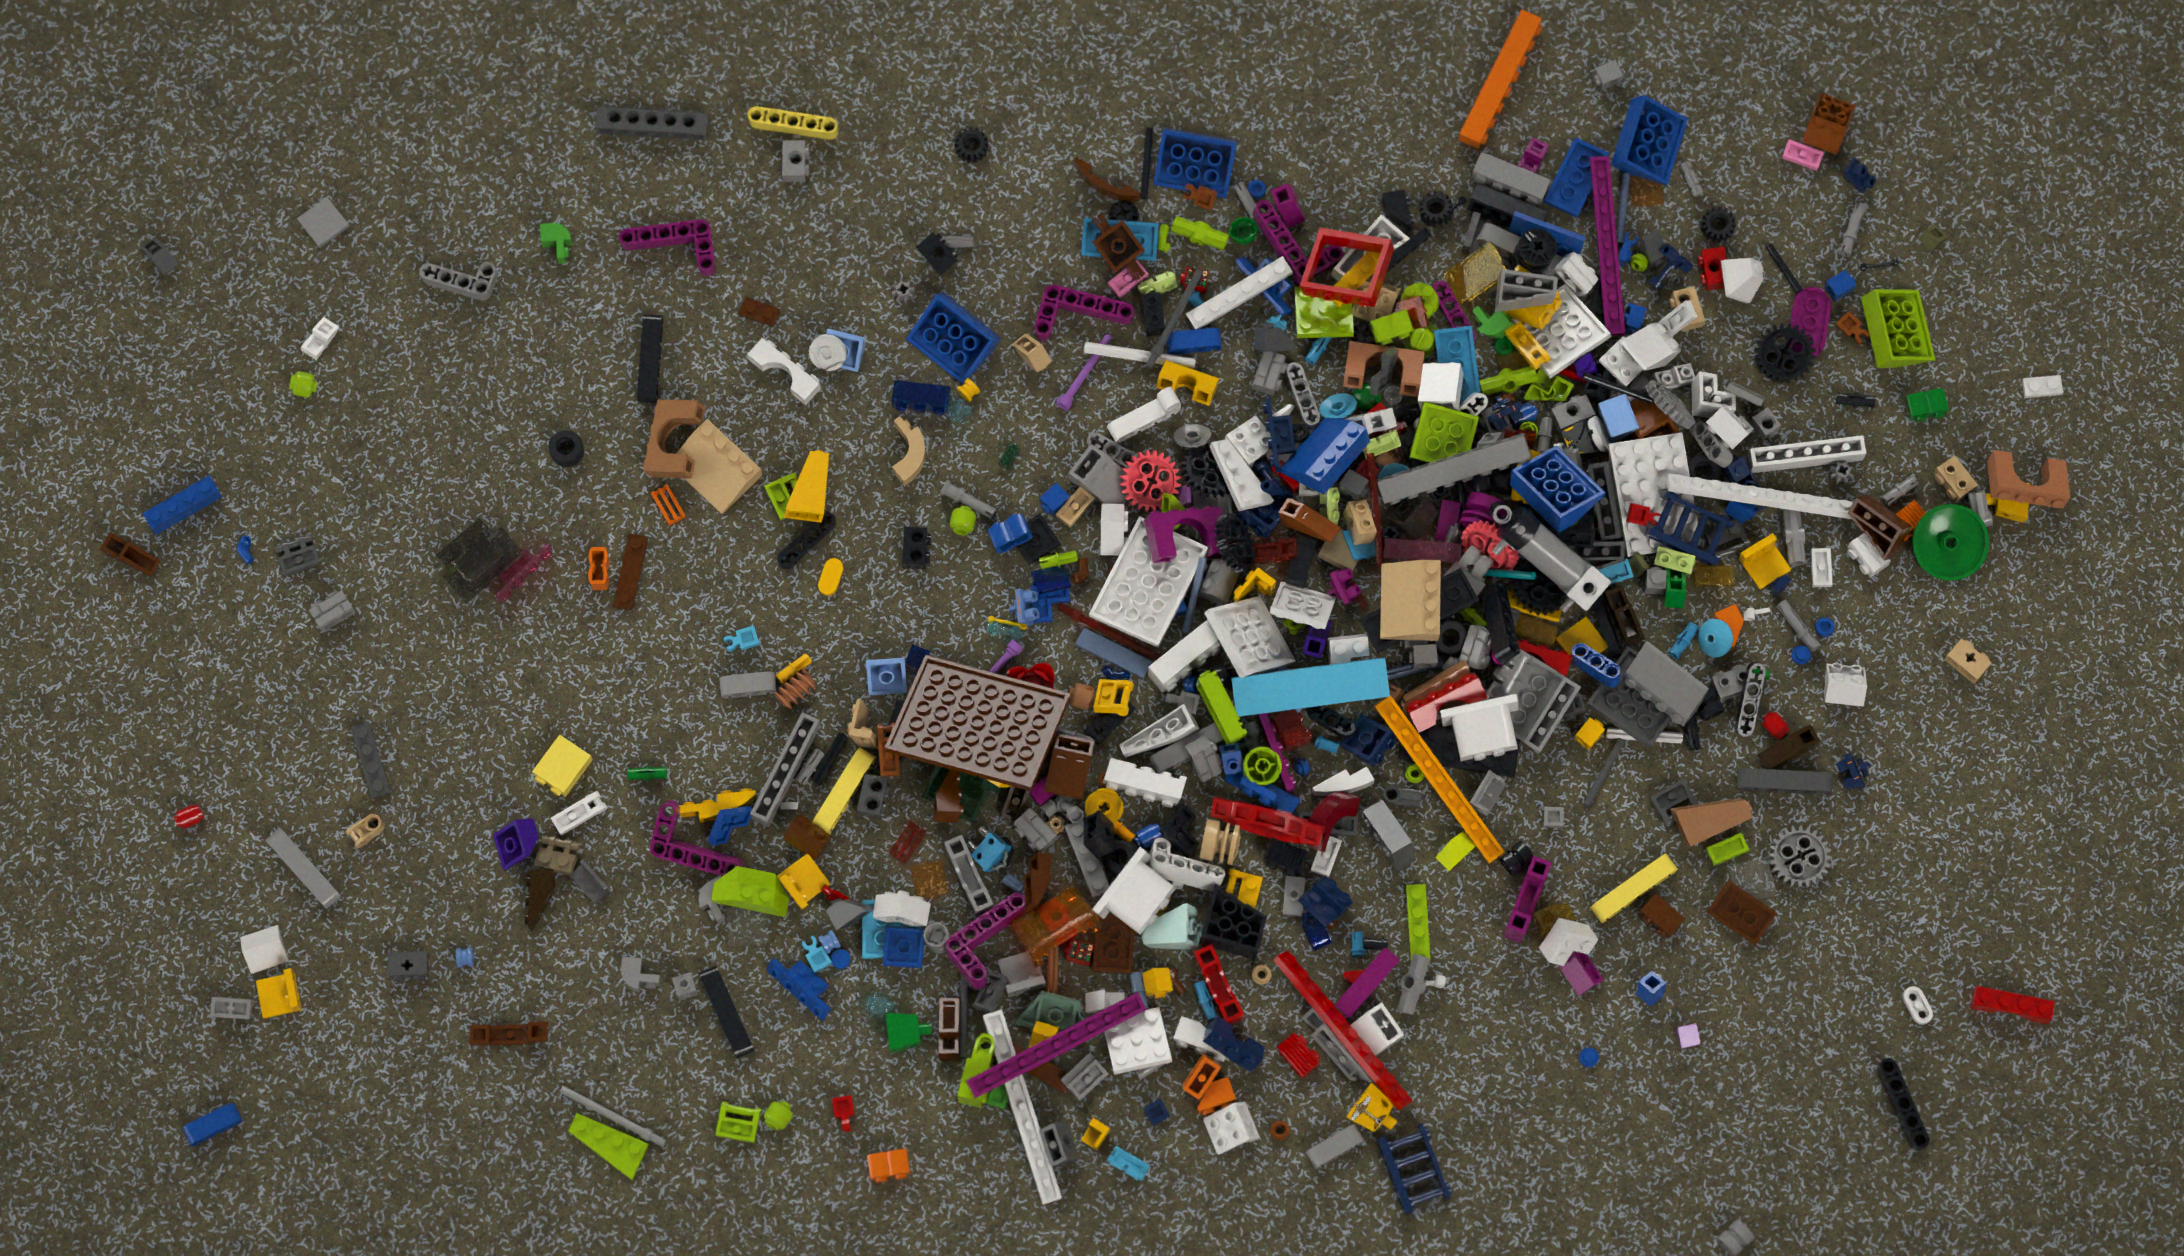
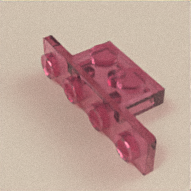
(1422, 550)
(516, 574)

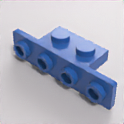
(1274, 292)
(1266, 794)
(802, 984)

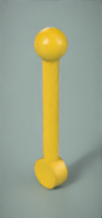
(1022, 626)

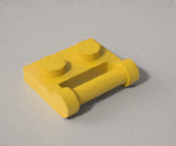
(1107, 695)
(1249, 887)

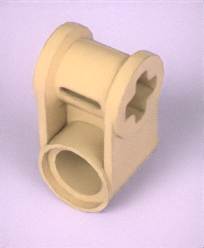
(364, 830)

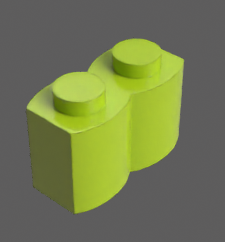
(1391, 326)

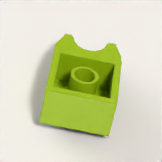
(979, 1062)

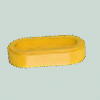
(830, 577)

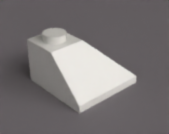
(1742, 278)

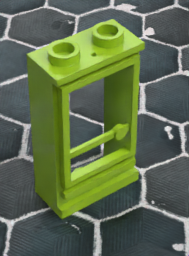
(1220, 707)

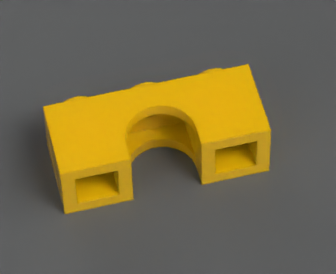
(1177, 376)

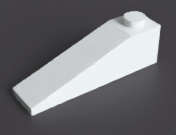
(1165, 731)

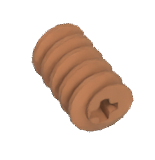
(795, 690)

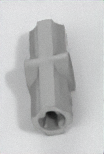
(1794, 537)
(1413, 984)

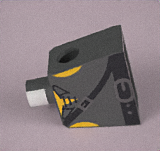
(1579, 437)

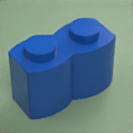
(1010, 533)

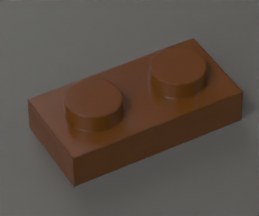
(759, 312)

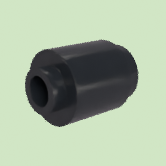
(1481, 484)

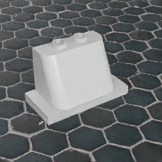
(1483, 727)
(1136, 894)

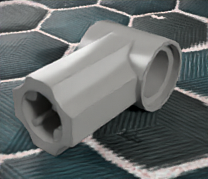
(1978, 504)

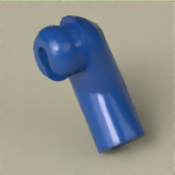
(243, 549)

